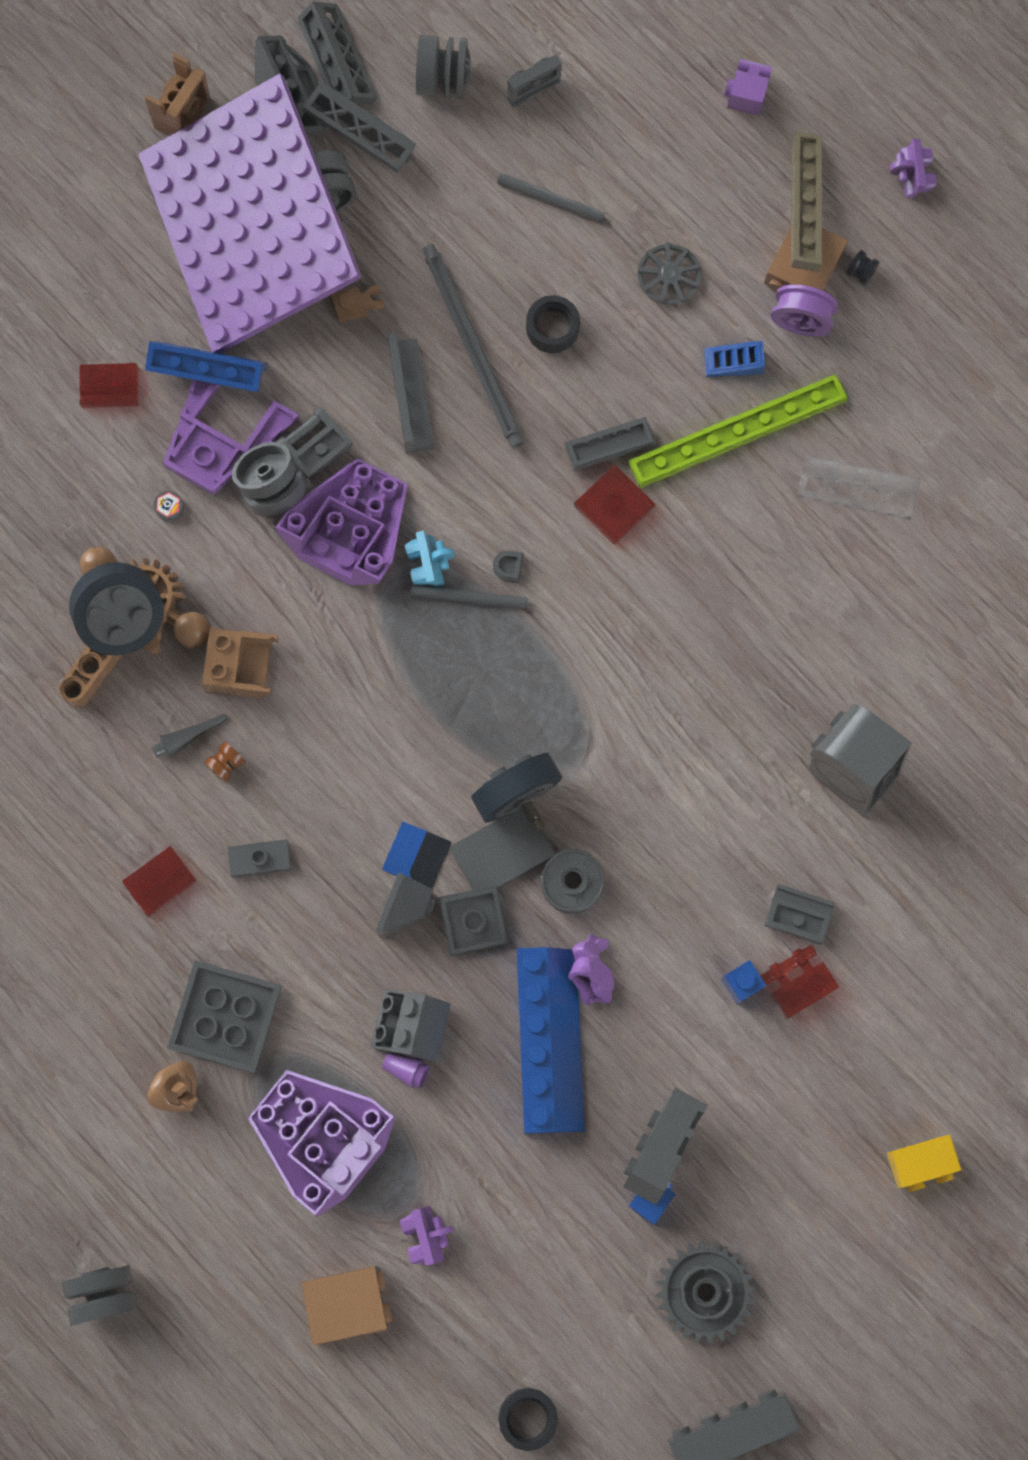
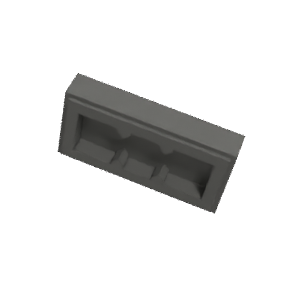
(259, 858)

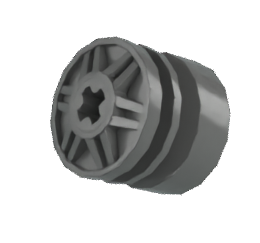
(442, 66)

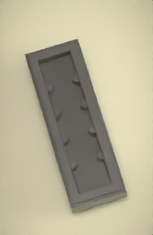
(609, 444)

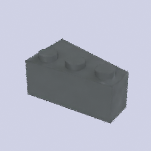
(663, 1146)

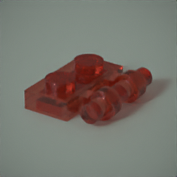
(803, 990)

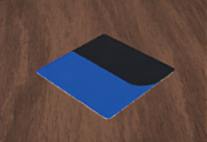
(416, 854)

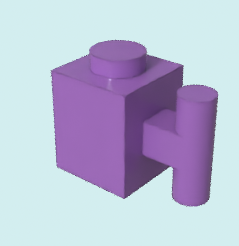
(748, 88)

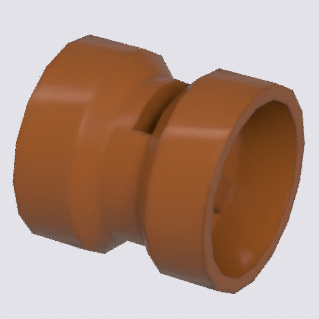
(224, 762)

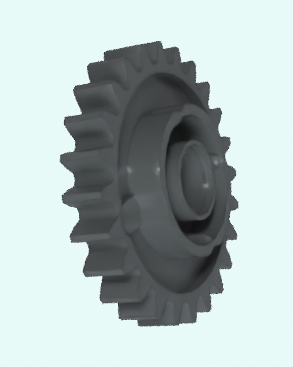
(729, 1294)

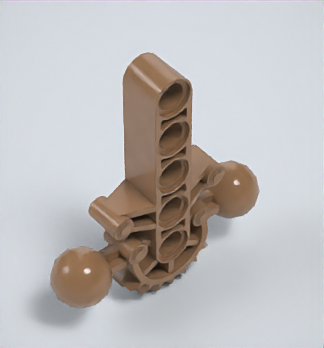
(190, 628)

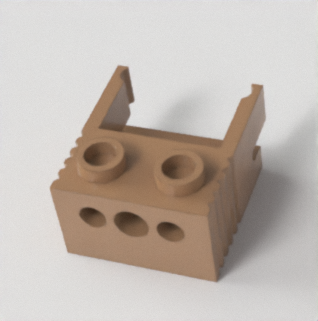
(182, 98)
(237, 663)

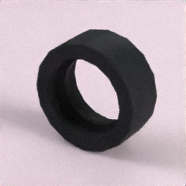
(552, 303)
(551, 1423)

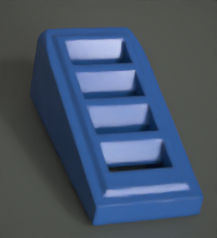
(734, 350)

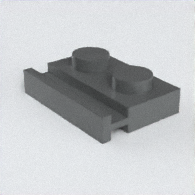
(533, 81)
(799, 914)

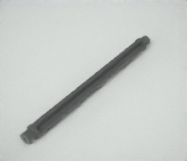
(473, 346)

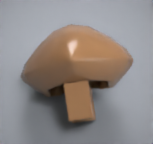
(174, 1088)

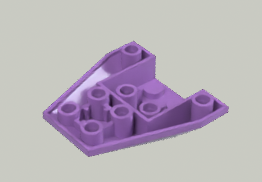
(348, 524)
(320, 1138)

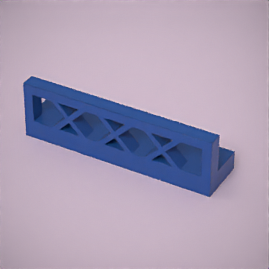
(204, 366)

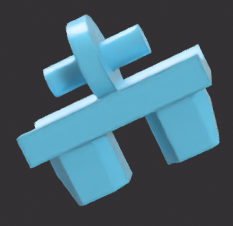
(433, 557)

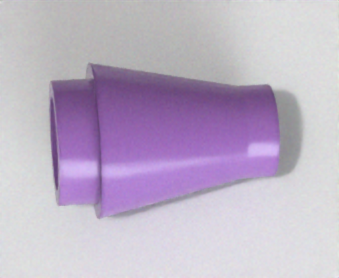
(408, 1070)

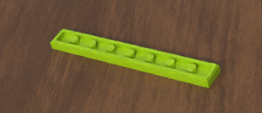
(737, 431)

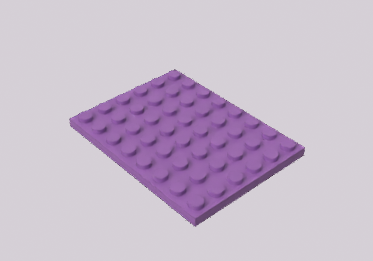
(249, 215)

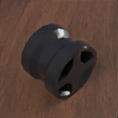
(862, 267)

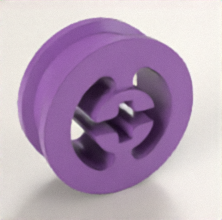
(804, 310)

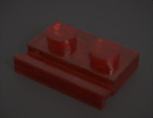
(109, 385)
(159, 881)

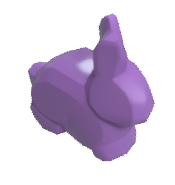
(590, 972)

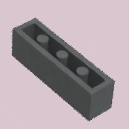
(736, 1432)

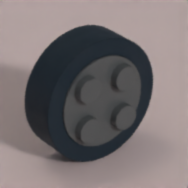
(116, 608)
(517, 789)

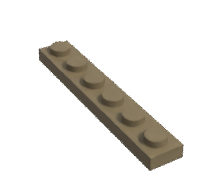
(806, 202)

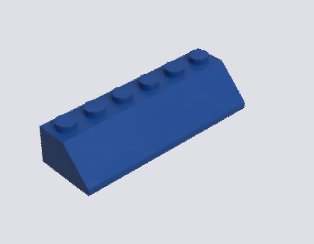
(549, 1042)

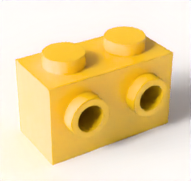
(924, 1162)

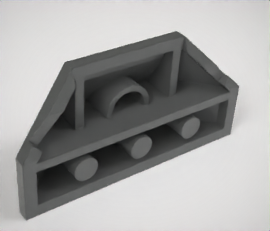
(277, 57)

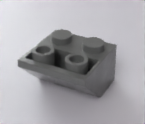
(410, 1025)

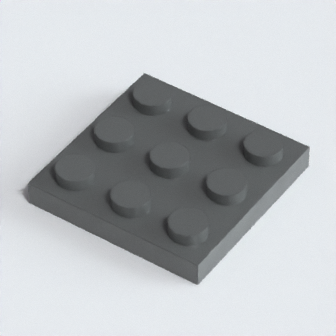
(224, 1017)

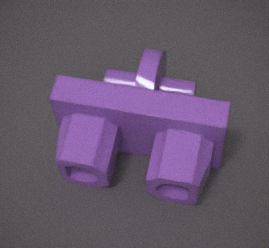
(911, 168)
(430, 1235)

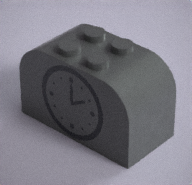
(859, 757)

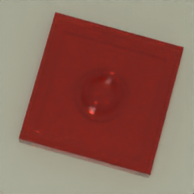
(614, 504)

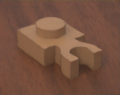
(351, 303)

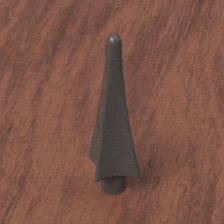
(175, 741)

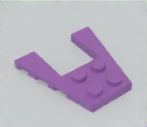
(205, 454)

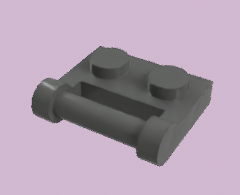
(320, 449)

